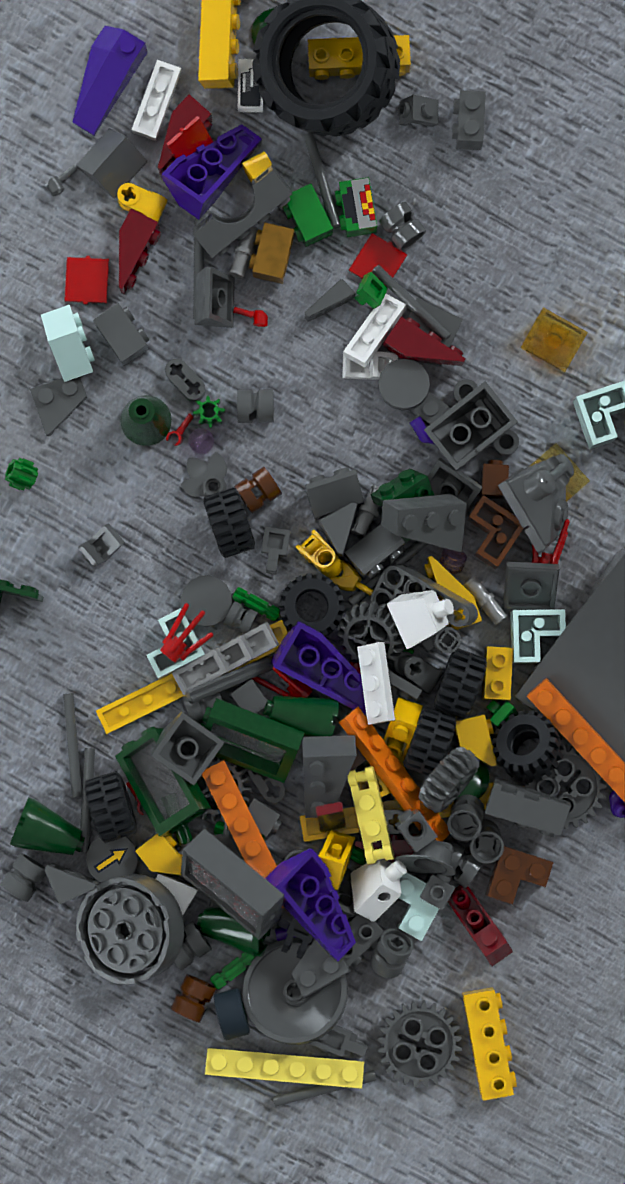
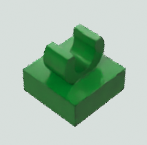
(371, 291)
(501, 712)

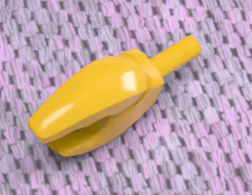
(350, 579)

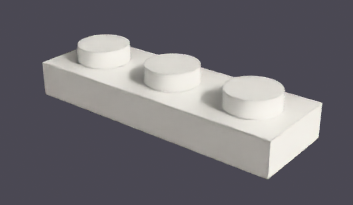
(156, 100)
(374, 331)
(376, 683)

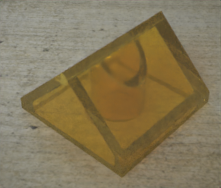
(554, 339)

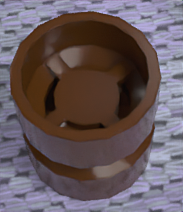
(265, 484)
(193, 998)

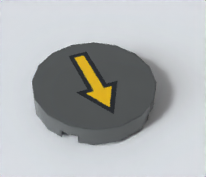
(111, 859)

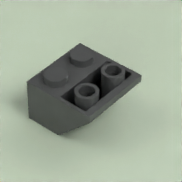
(334, 492)
(375, 550)

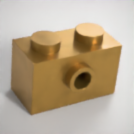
(273, 252)

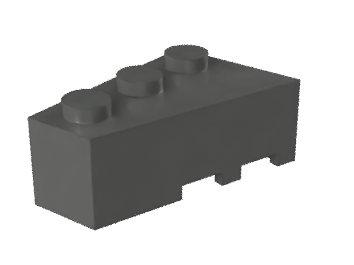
(427, 519)
(326, 769)
(527, 807)

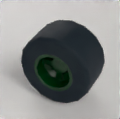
(231, 1014)

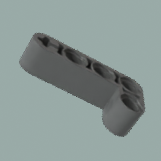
(407, 585)

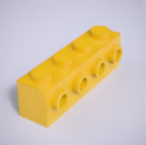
(218, 43)
(345, 57)
(488, 1044)

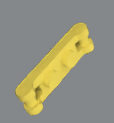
(370, 815)

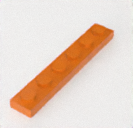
(580, 735)
(390, 770)
(239, 818)

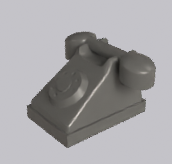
(473, 425)
(539, 498)

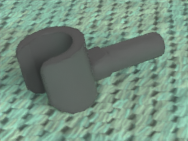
(55, 183)

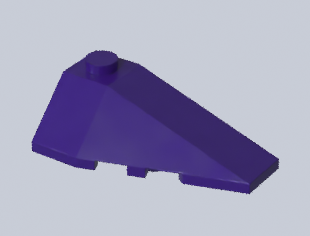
(108, 71)
(205, 174)
(317, 663)
(313, 901)

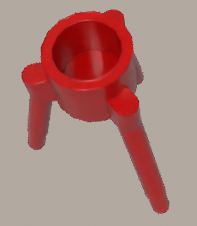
(548, 558)
(175, 647)
(296, 688)

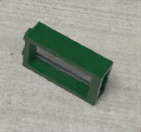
(253, 740)
(164, 794)

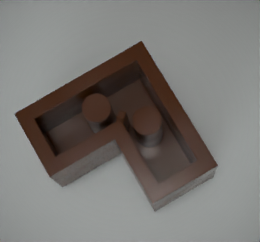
(501, 528)
(514, 867)

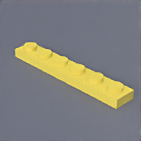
(284, 1068)

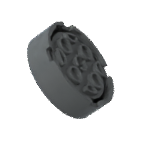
(151, 918)

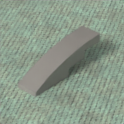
(226, 657)

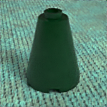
(146, 428)
(305, 714)
(46, 831)
(222, 927)

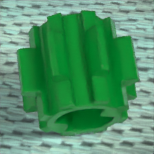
(201, 413)
(21, 474)

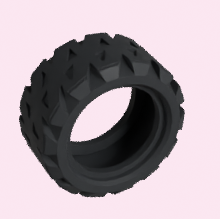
(274, 56)

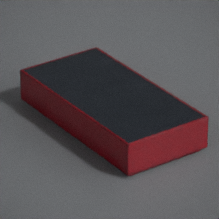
(330, 816)

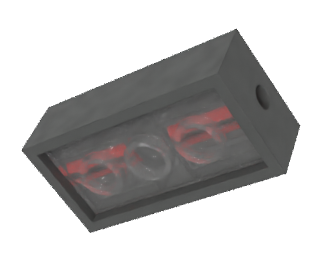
(231, 884)

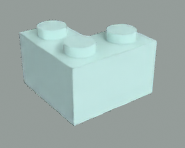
(66, 340)
(595, 413)
(529, 627)
(161, 663)
(419, 912)

